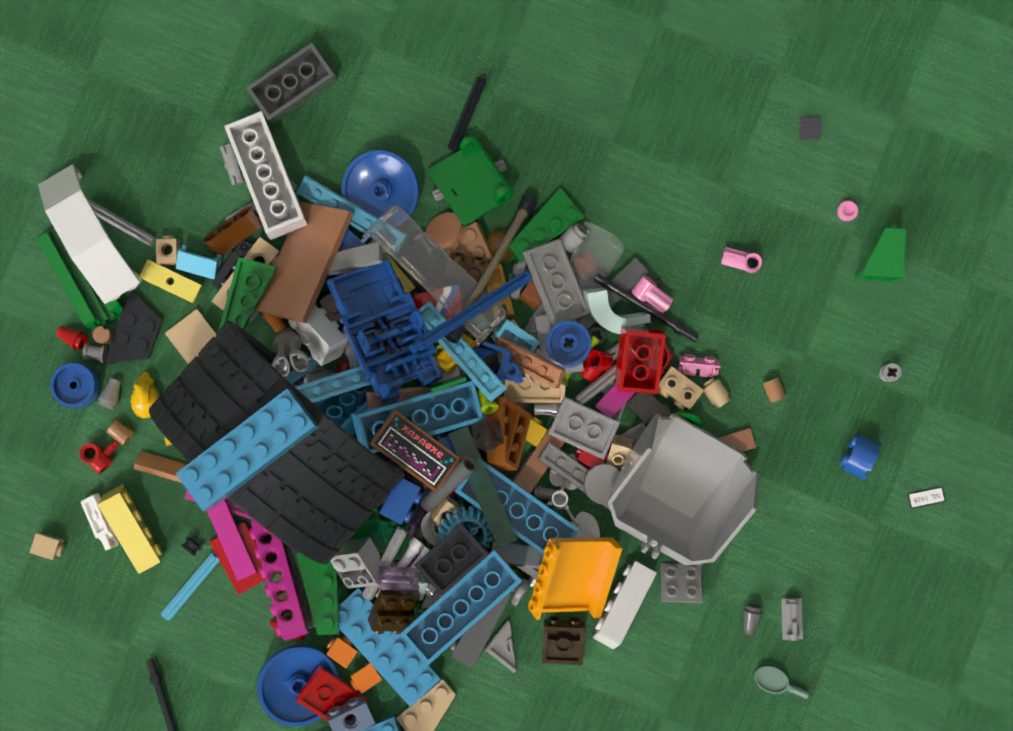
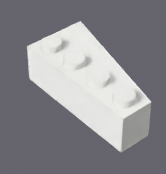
(624, 606)

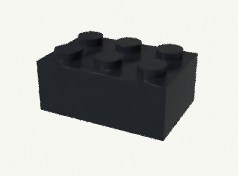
(452, 558)

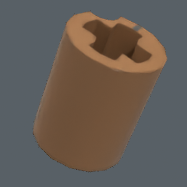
(103, 335)
(774, 390)
(120, 432)

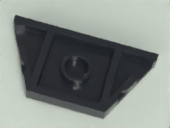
(135, 332)

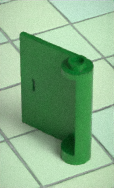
(474, 180)

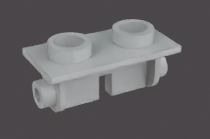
(792, 619)

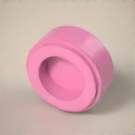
(847, 210)

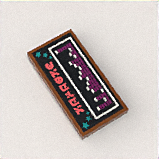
(414, 450)

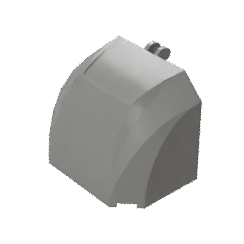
(683, 491)

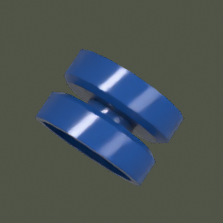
(568, 332)
(87, 383)

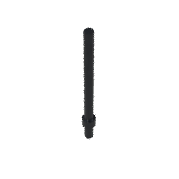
(679, 328)
(156, 679)

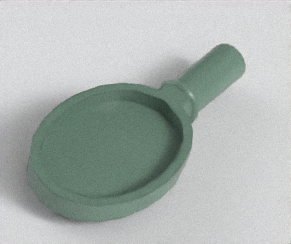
(776, 682)

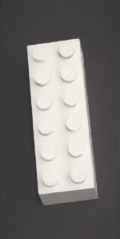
(265, 175)

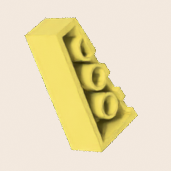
(130, 528)

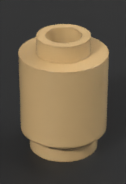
(716, 392)

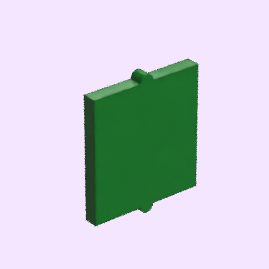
(447, 383)

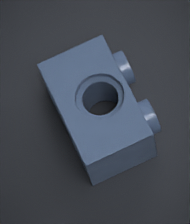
(361, 720)

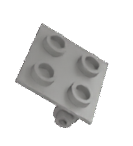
(680, 583)

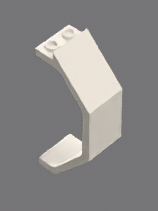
(85, 236)

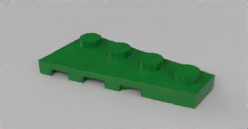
(547, 224)
(246, 291)
(322, 593)

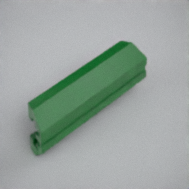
(81, 293)

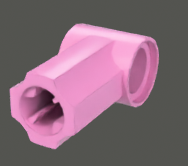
(738, 259)
(648, 291)

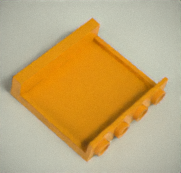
(575, 575)

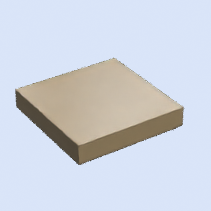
(191, 335)

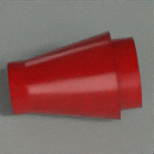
(74, 338)

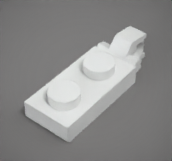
(98, 522)

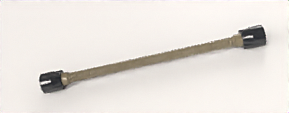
(525, 209)

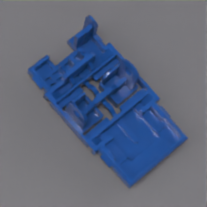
(369, 296)

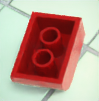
(639, 359)

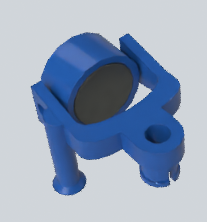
(507, 370)

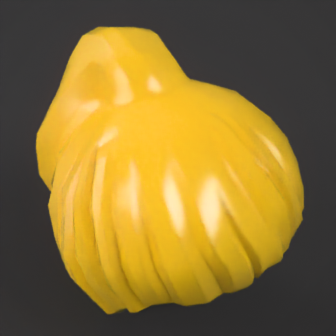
(143, 395)

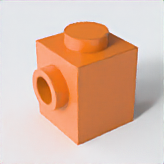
(342, 650)

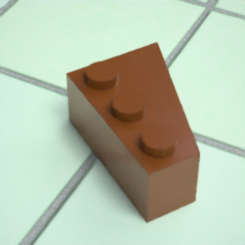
(514, 428)

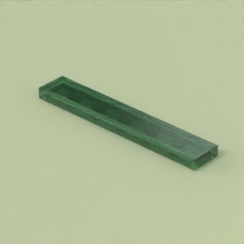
(484, 489)

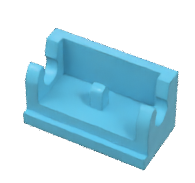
(198, 264)
(516, 334)

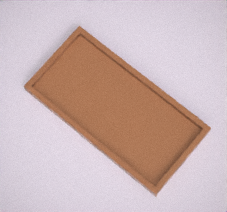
(305, 263)

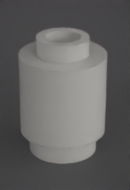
(573, 237)

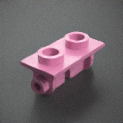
(708, 365)

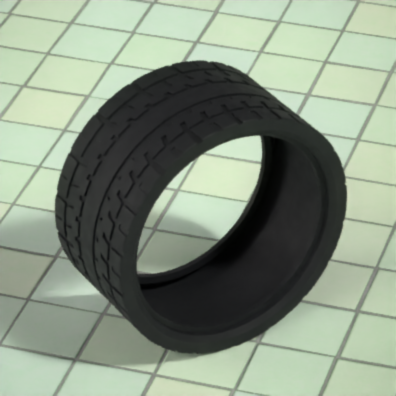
(311, 492)

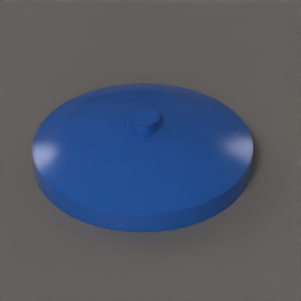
(381, 181)
(283, 679)

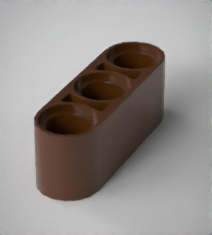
(233, 231)

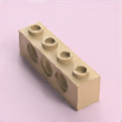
(260, 249)

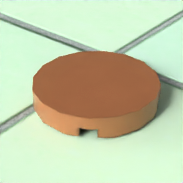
(445, 229)

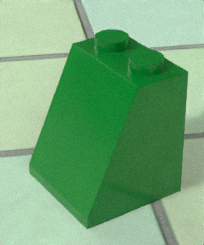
(885, 256)

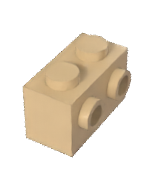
(679, 389)

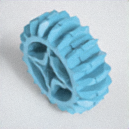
(471, 519)

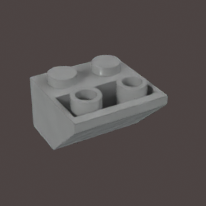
(358, 563)

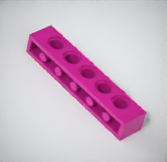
(296, 625)

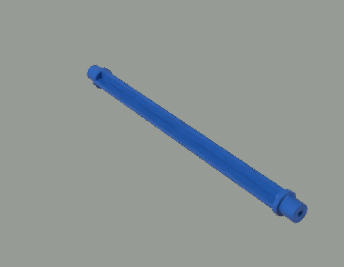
(470, 312)

